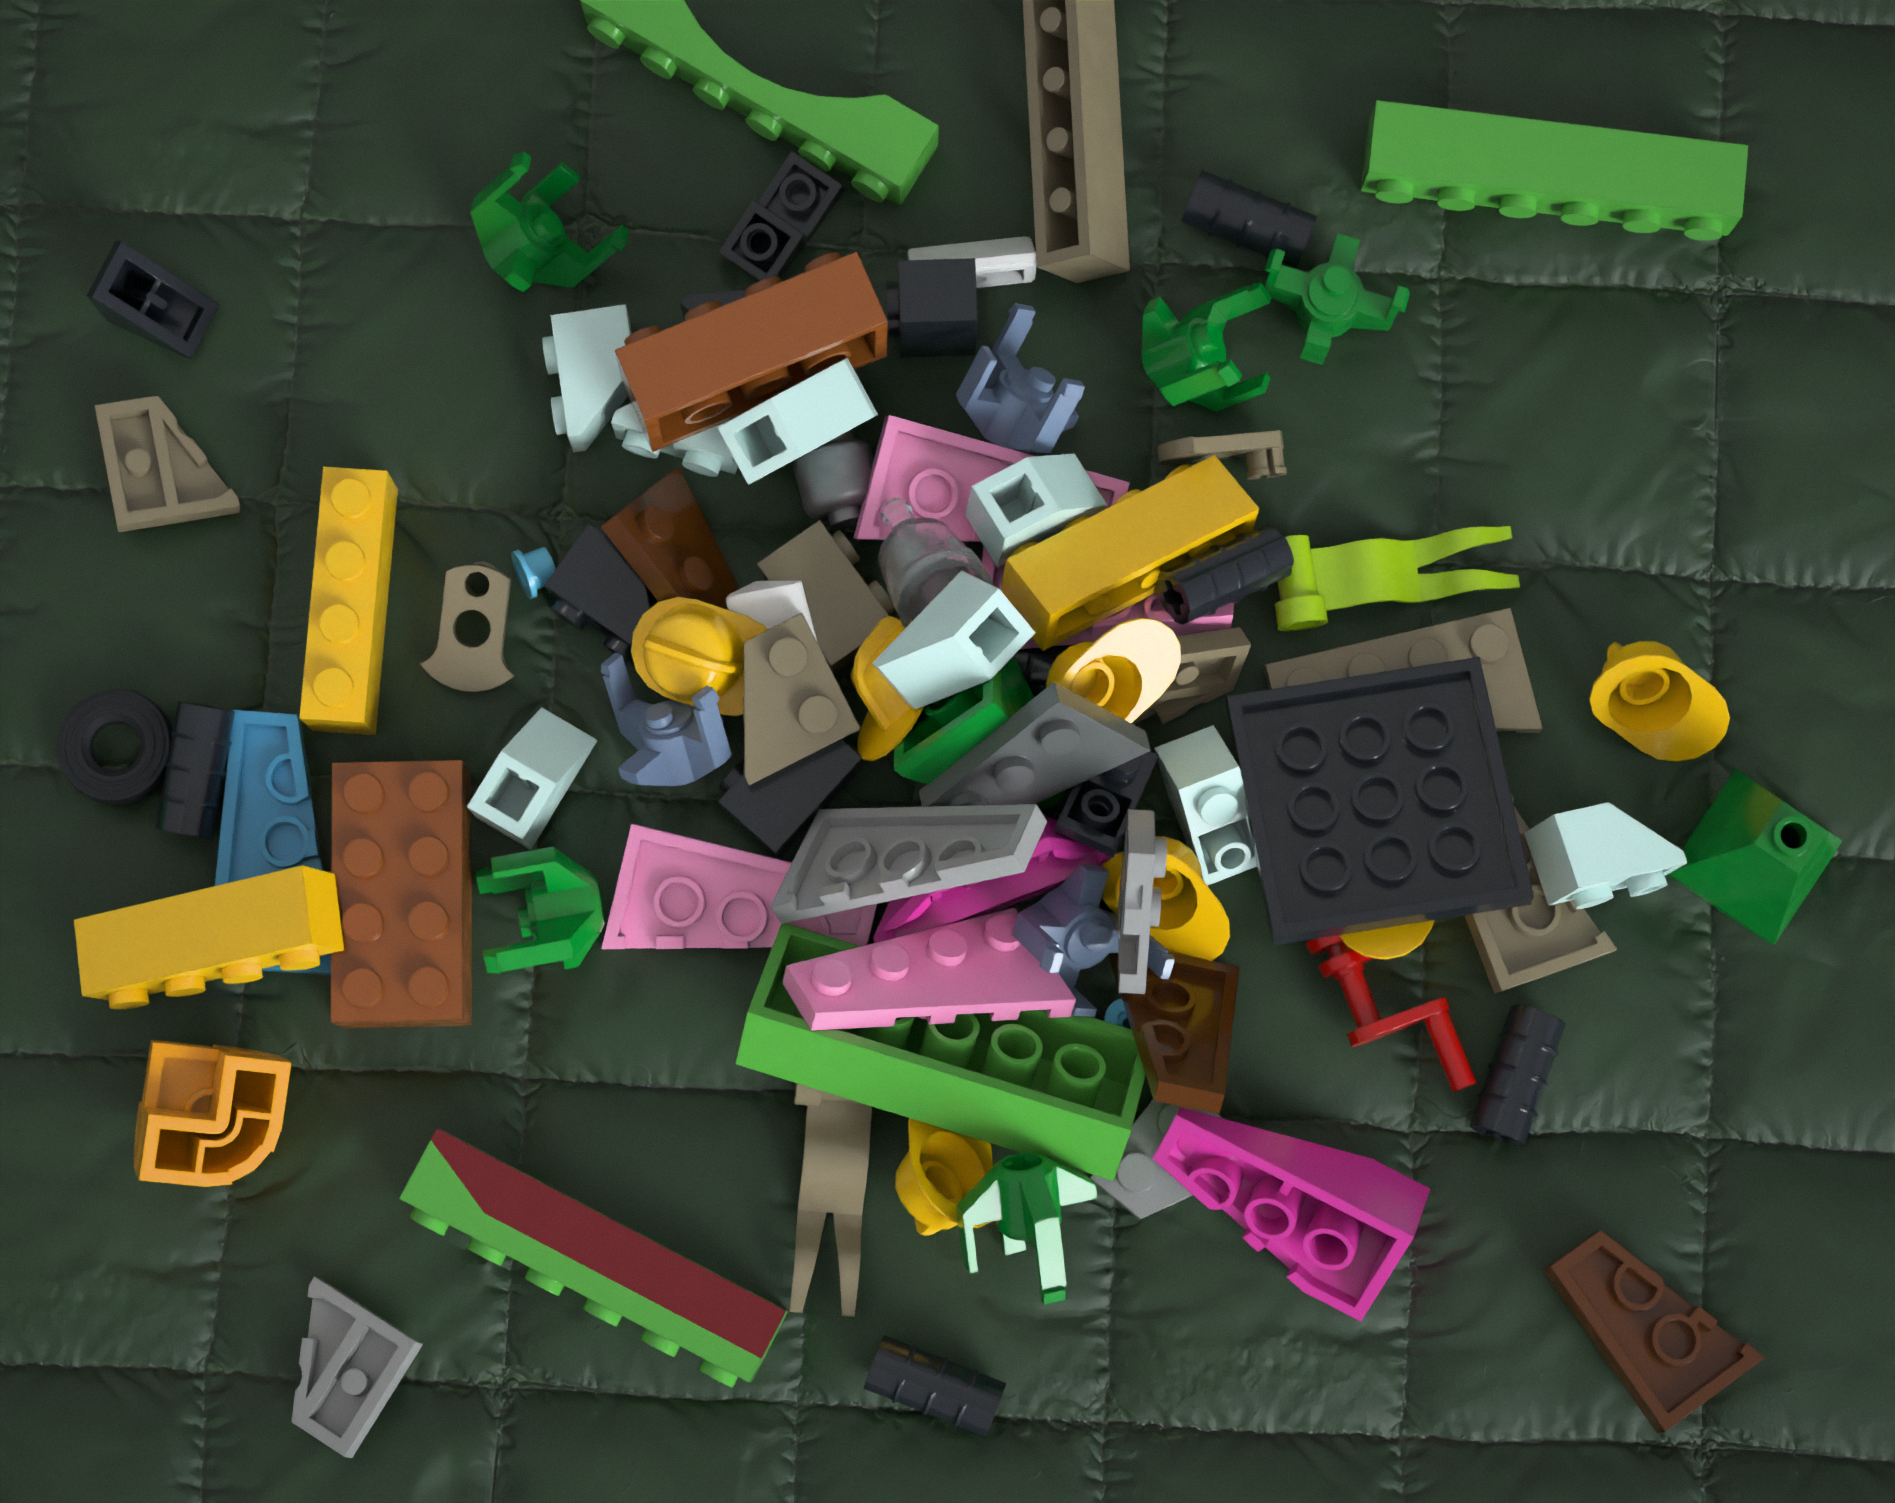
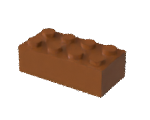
(751, 348)
(402, 894)

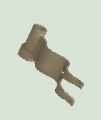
(831, 1183)

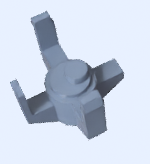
(1013, 403)
(671, 737)
(1072, 932)

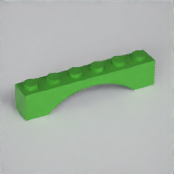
(862, 137)

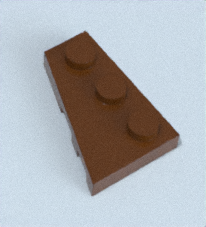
(672, 544)
(1185, 1030)
(1649, 1335)

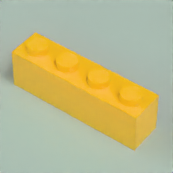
(1117, 554)
(349, 601)
(209, 936)

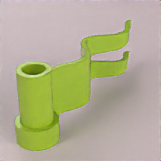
(1379, 573)

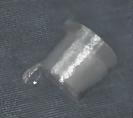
(920, 559)

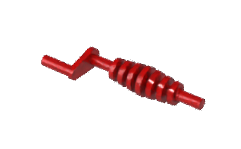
(1348, 969)

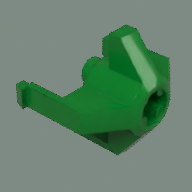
(526, 238)
(1331, 298)
(1189, 355)
(560, 911)
(1025, 1201)

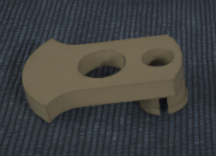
(1261, 450)
(464, 665)

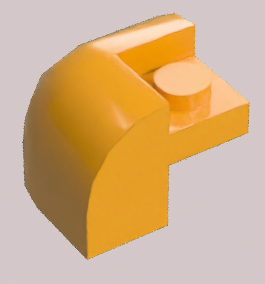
(208, 1113)

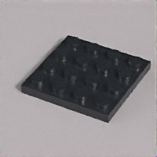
(1378, 801)

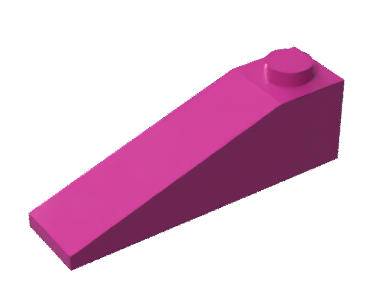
(1316, 1208)

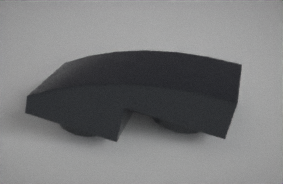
(783, 219)

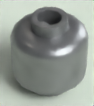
(835, 480)

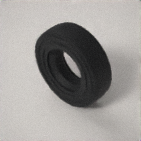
(77, 740)

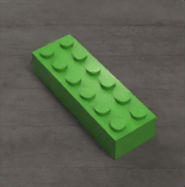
(1014, 1083)

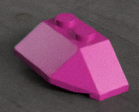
(1048, 868)

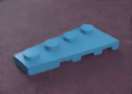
(268, 805)

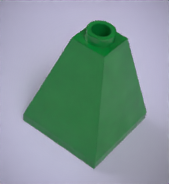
(961, 722)
(1755, 857)

